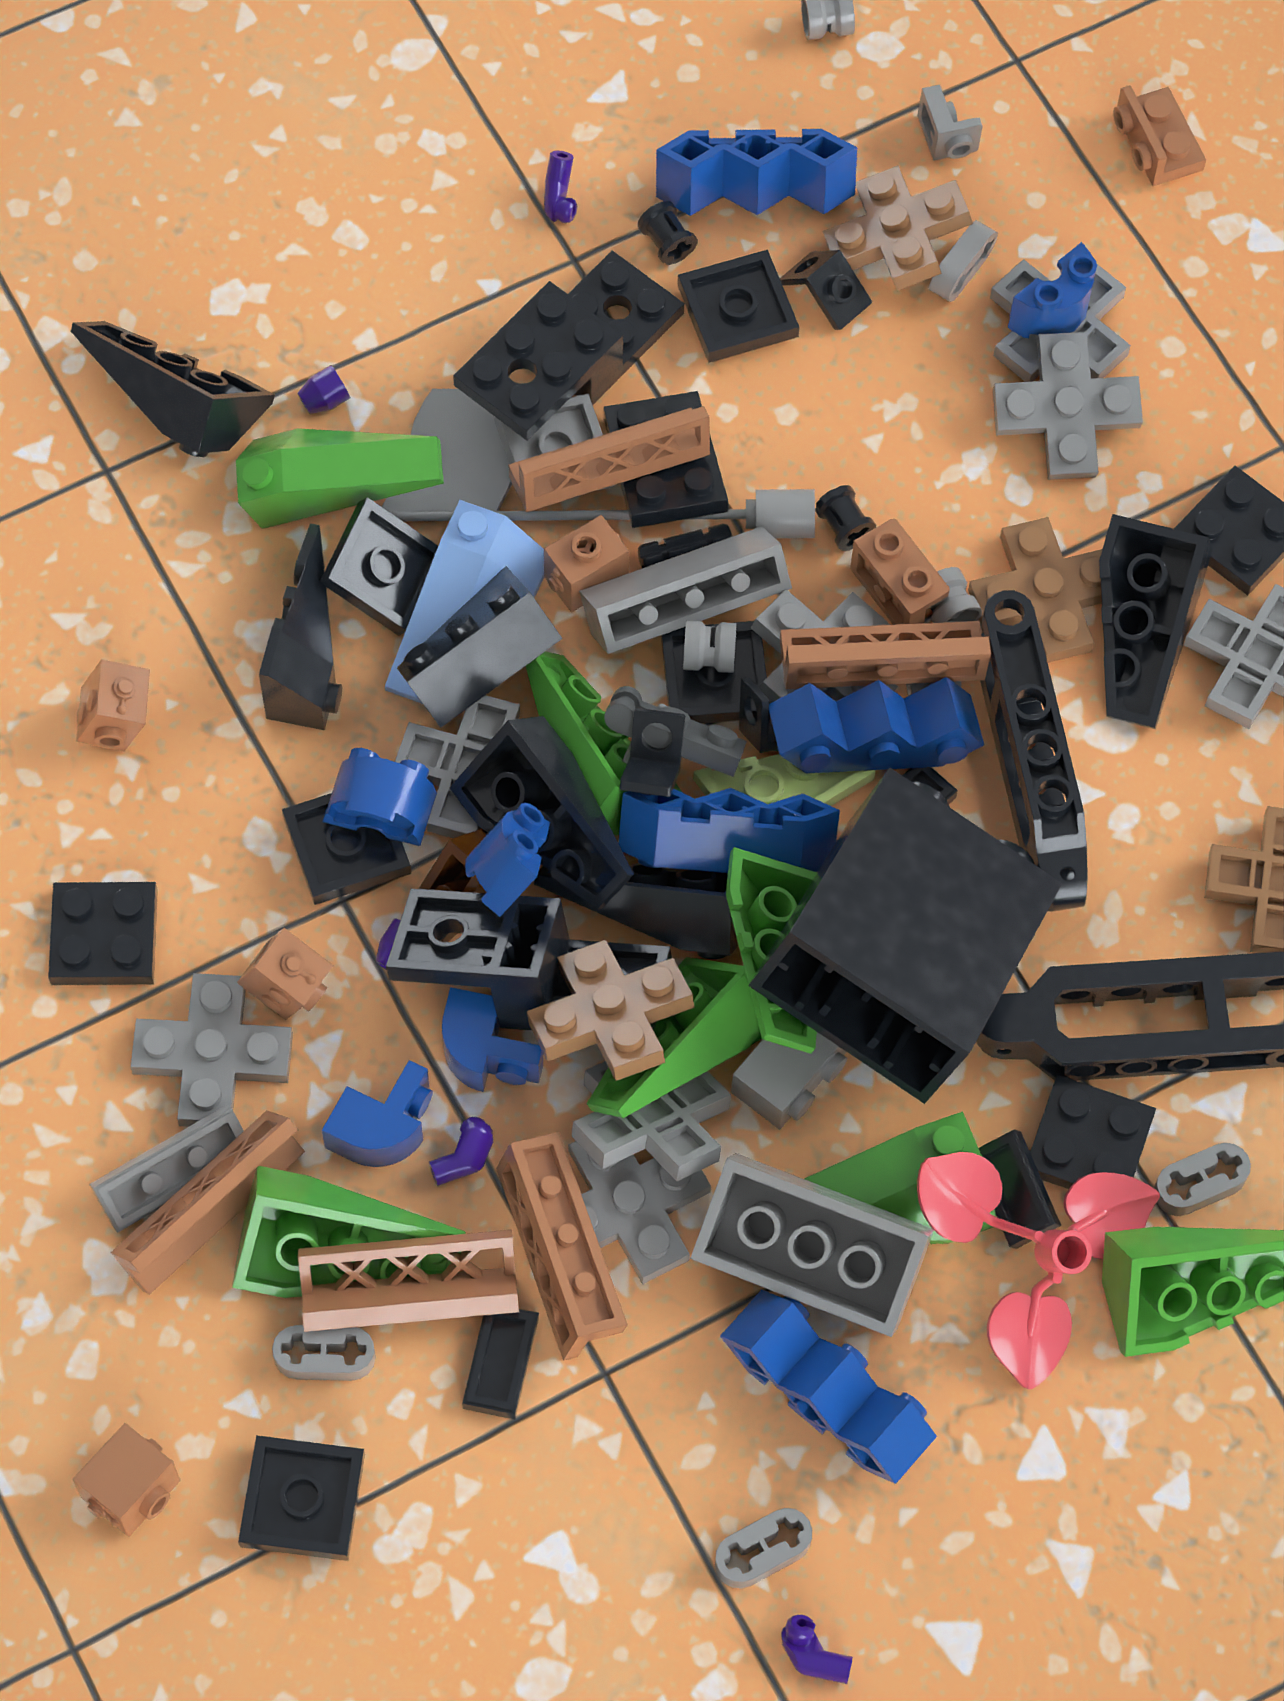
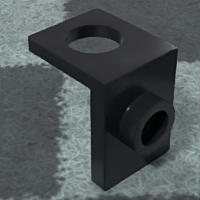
(831, 285)
(759, 729)
(653, 769)

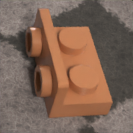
(1158, 135)
(897, 573)

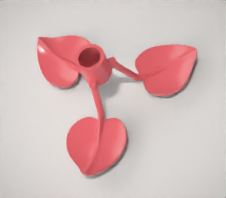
(1022, 1329)

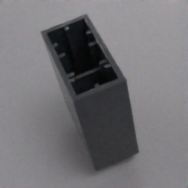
(907, 935)

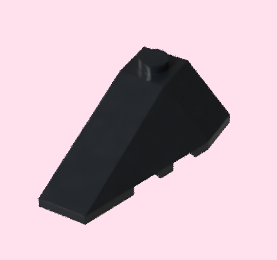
(182, 401)
(1148, 601)
(298, 658)
(535, 767)
(669, 905)

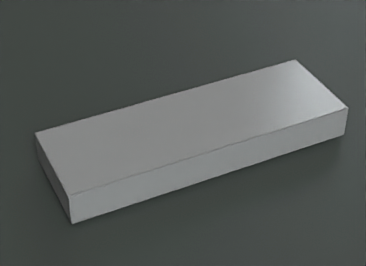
(163, 1170)

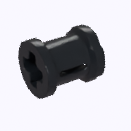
(667, 232)
(844, 516)

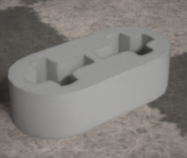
(963, 261)
(1207, 1189)
(324, 1365)
(757, 1536)

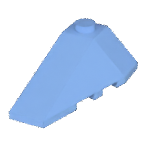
(467, 558)

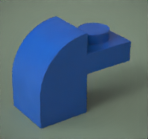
(474, 1049)
(380, 1132)

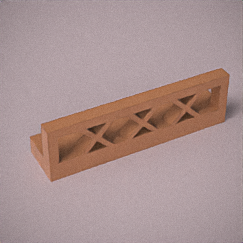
(611, 458)
(884, 653)
(206, 1202)
(560, 1243)
(411, 1297)

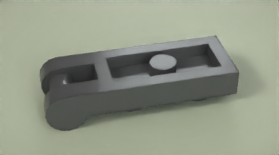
(706, 745)

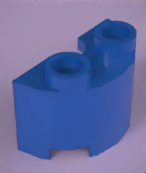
(1056, 304)
(382, 796)
(508, 857)

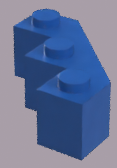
(756, 170)
(875, 728)
(704, 830)
(829, 1386)

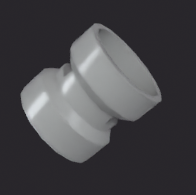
(827, 15)
(958, 604)
(698, 642)

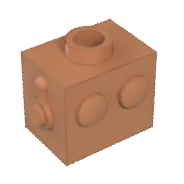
(584, 560)
(113, 705)
(286, 975)
(127, 1480)

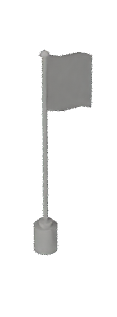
(479, 474)

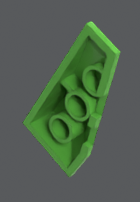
(331, 470)
(574, 714)
(761, 901)
(691, 1041)
(889, 1171)
(301, 1212)
(1185, 1280)

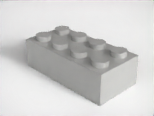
(812, 1244)

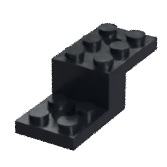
(568, 344)
(505, 953)

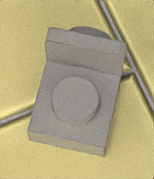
(940, 126)

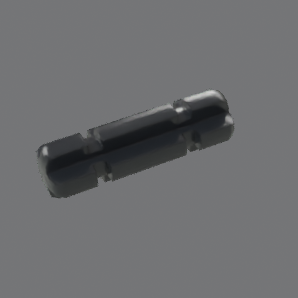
(673, 546)

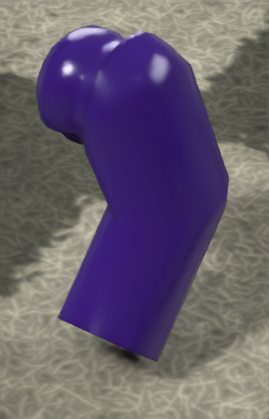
(556, 187)
(469, 1153)
(808, 1654)

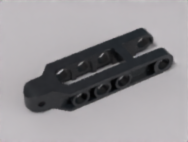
(1013, 695)
(1028, 1024)

